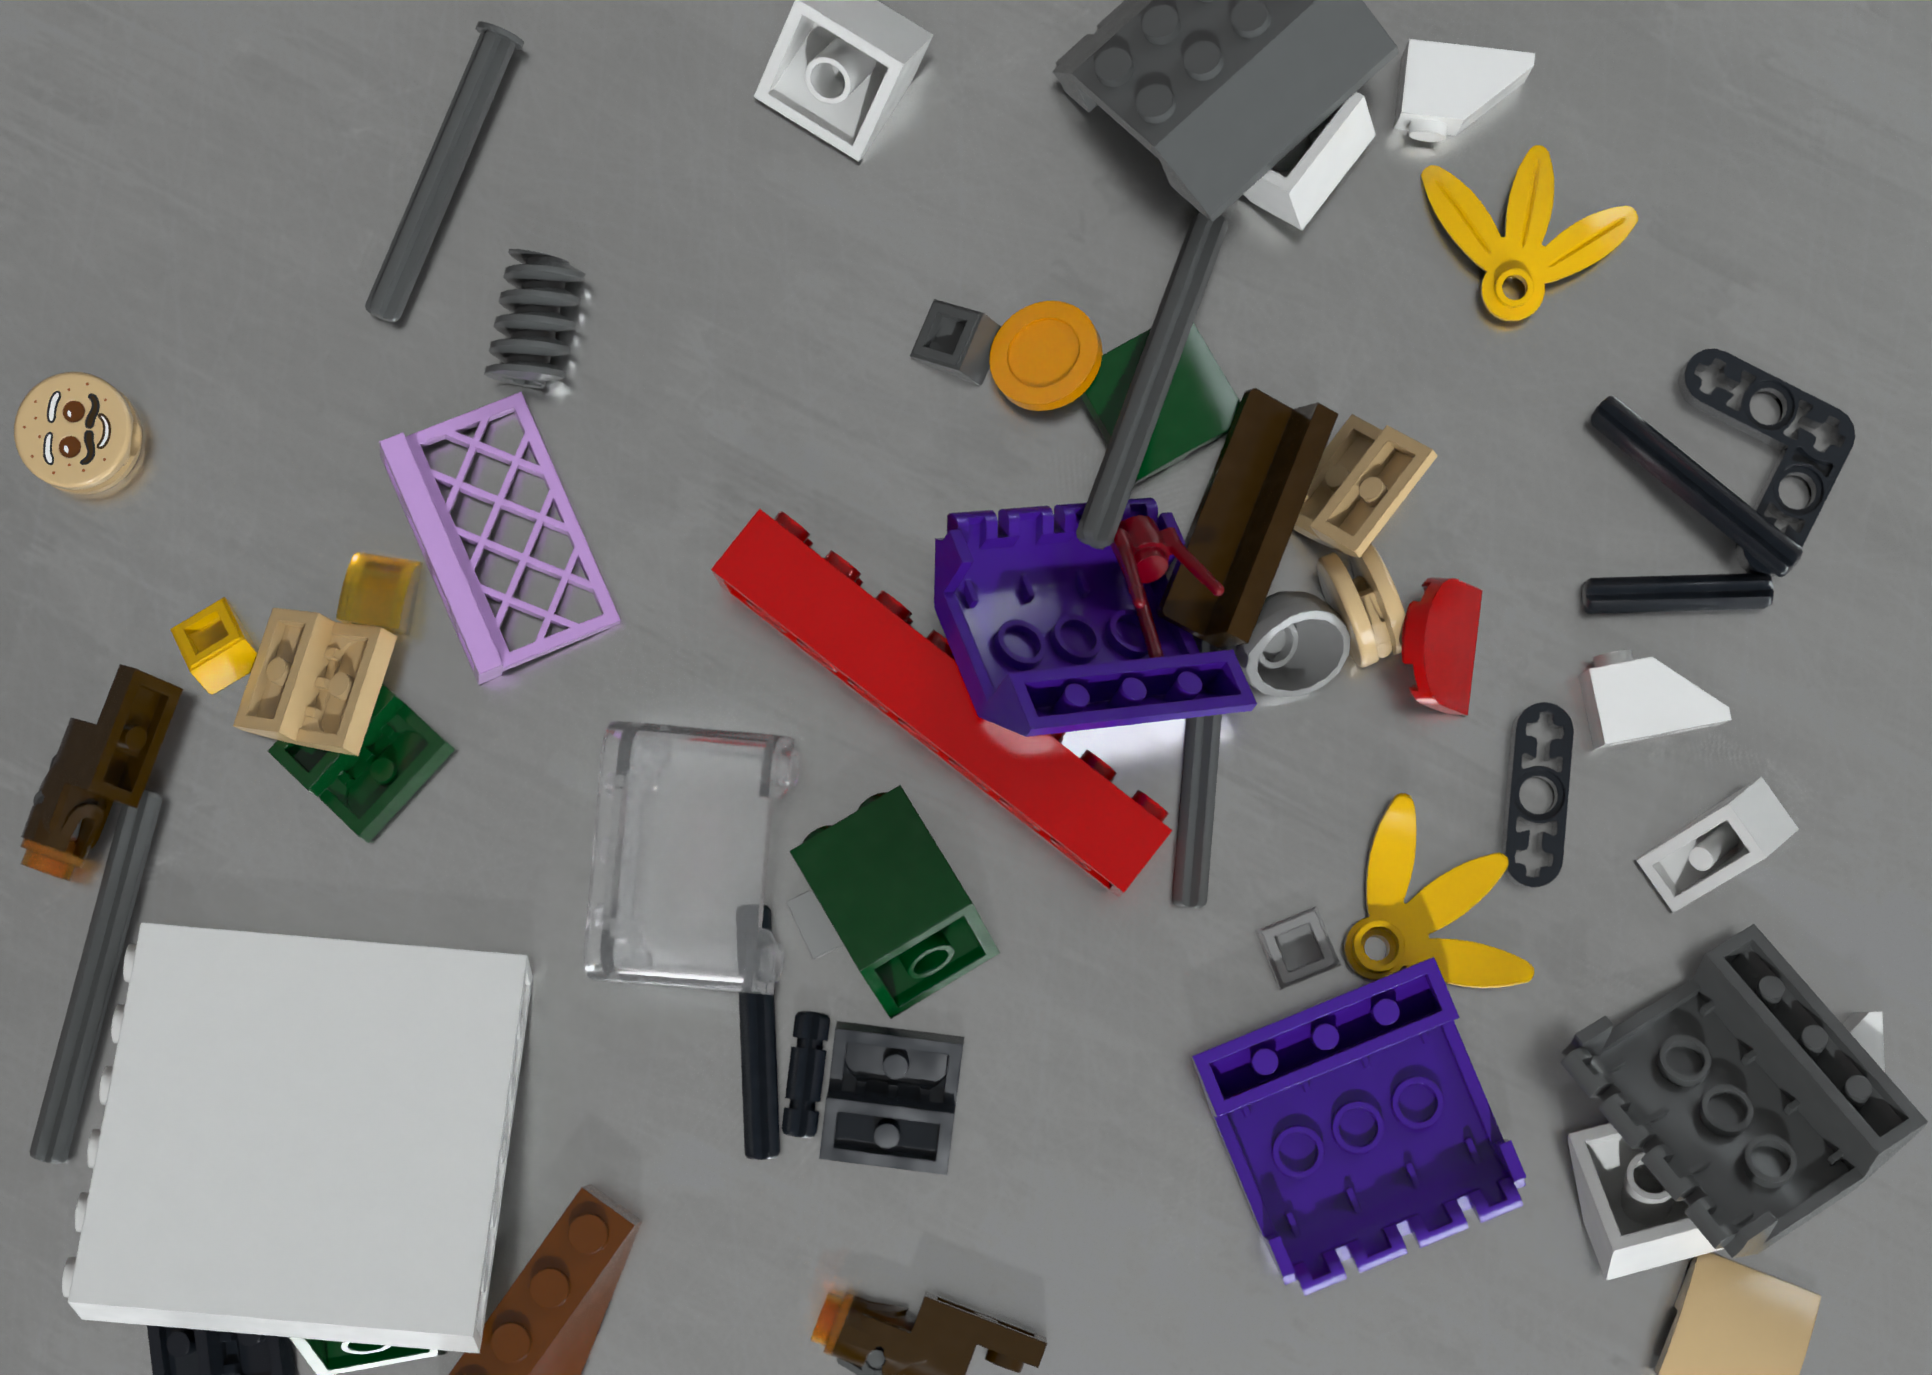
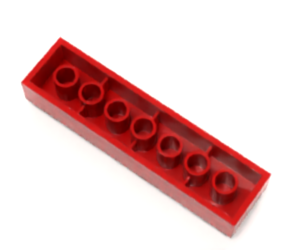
(921, 690)

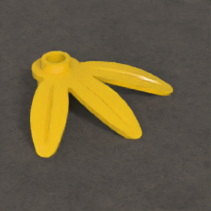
(1526, 223)
(1441, 902)

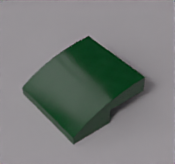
(1194, 411)
(391, 766)

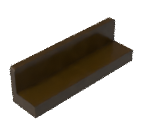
(1247, 516)

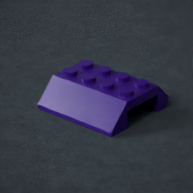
(1054, 632)
(1360, 1128)

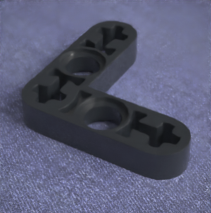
(1797, 453)

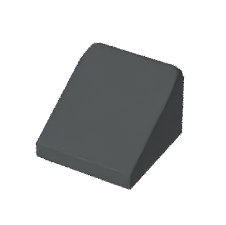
(956, 341)

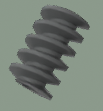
(533, 319)

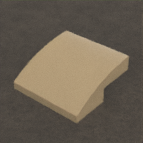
(1360, 485)
(315, 681)
(1737, 1322)

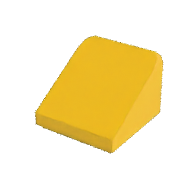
(215, 646)

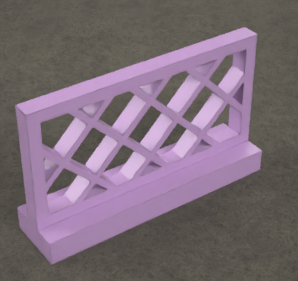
(446, 555)

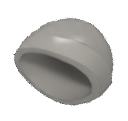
(1294, 645)

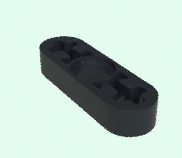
(1526, 747)

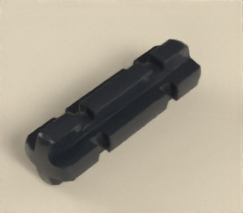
(805, 1074)

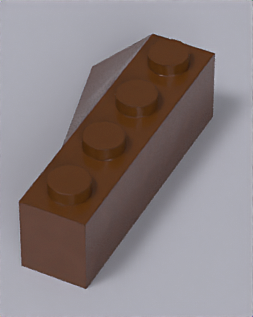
(561, 1294)

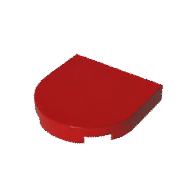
(1442, 642)

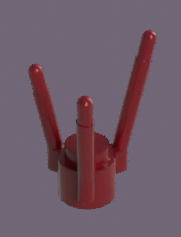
(1144, 558)

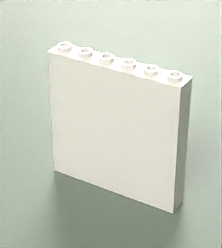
(302, 1138)

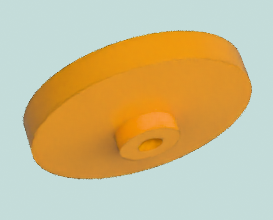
(1045, 355)

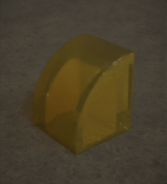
(380, 592)

